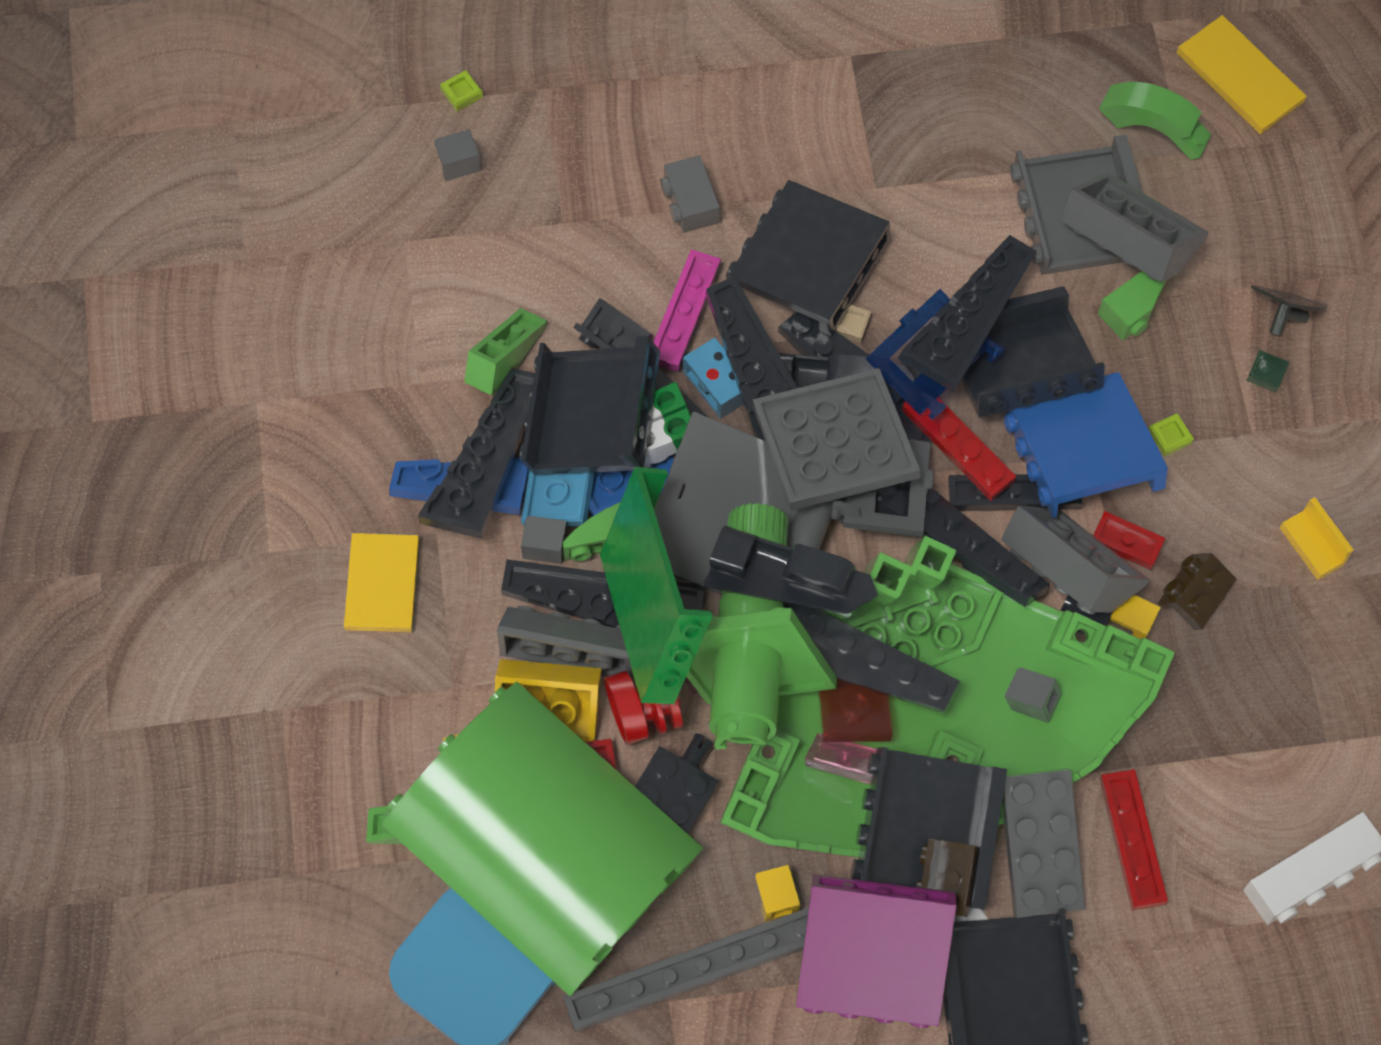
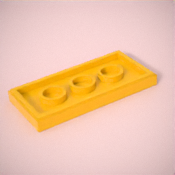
(1241, 74)

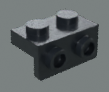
(609, 328)

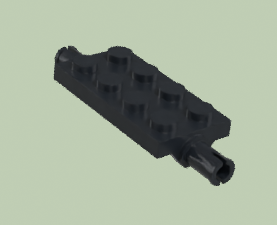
(678, 783)

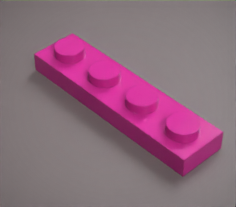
(685, 308)

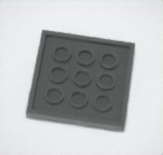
(835, 439)

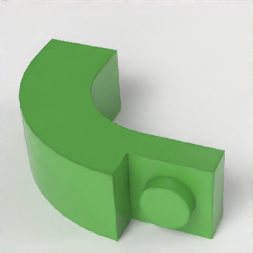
(1157, 108)

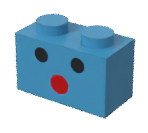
(713, 377)

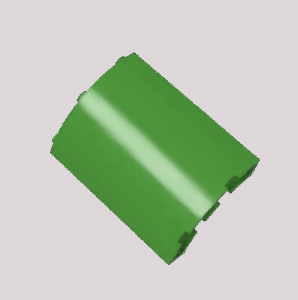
(540, 835)

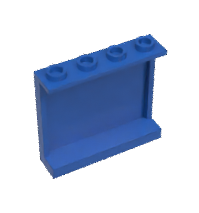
(1086, 444)

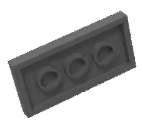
(1042, 843)

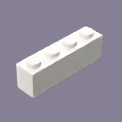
(1315, 869)

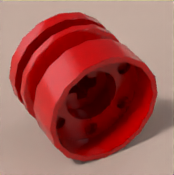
(632, 715)

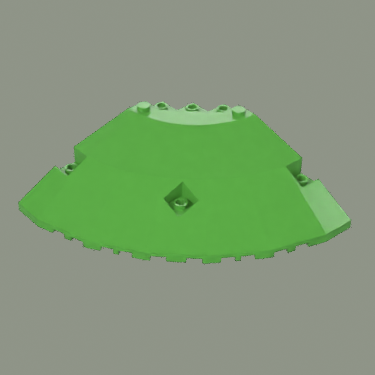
(981, 640)

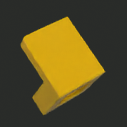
(1136, 616)
(777, 893)

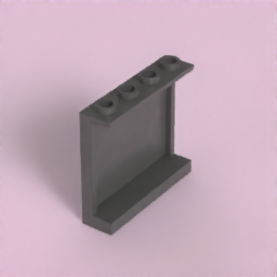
(1043, 195)

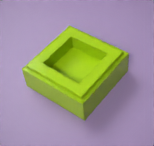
(461, 90)
(1170, 434)

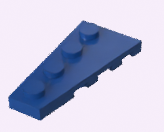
(420, 477)

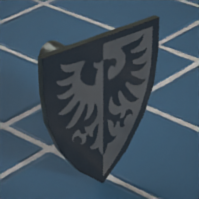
(1285, 312)

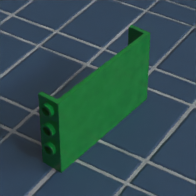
(647, 602)

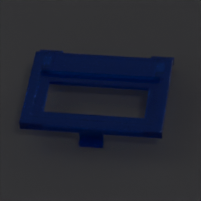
(923, 390)

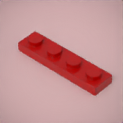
(964, 450)
(1133, 840)

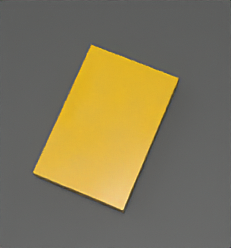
(381, 582)

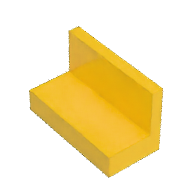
(1317, 539)

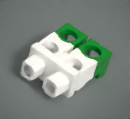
(667, 424)

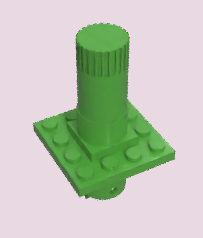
(755, 651)

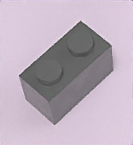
(690, 193)

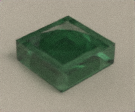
(1267, 371)

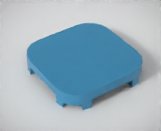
(465, 975)

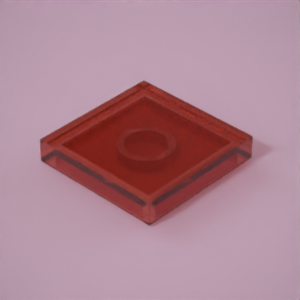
(854, 714)

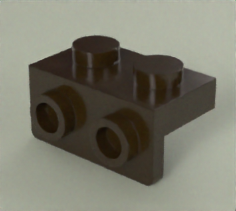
(1198, 589)
(949, 868)

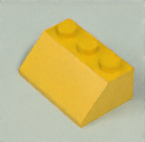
(565, 690)

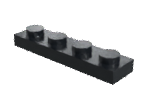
(1022, 492)

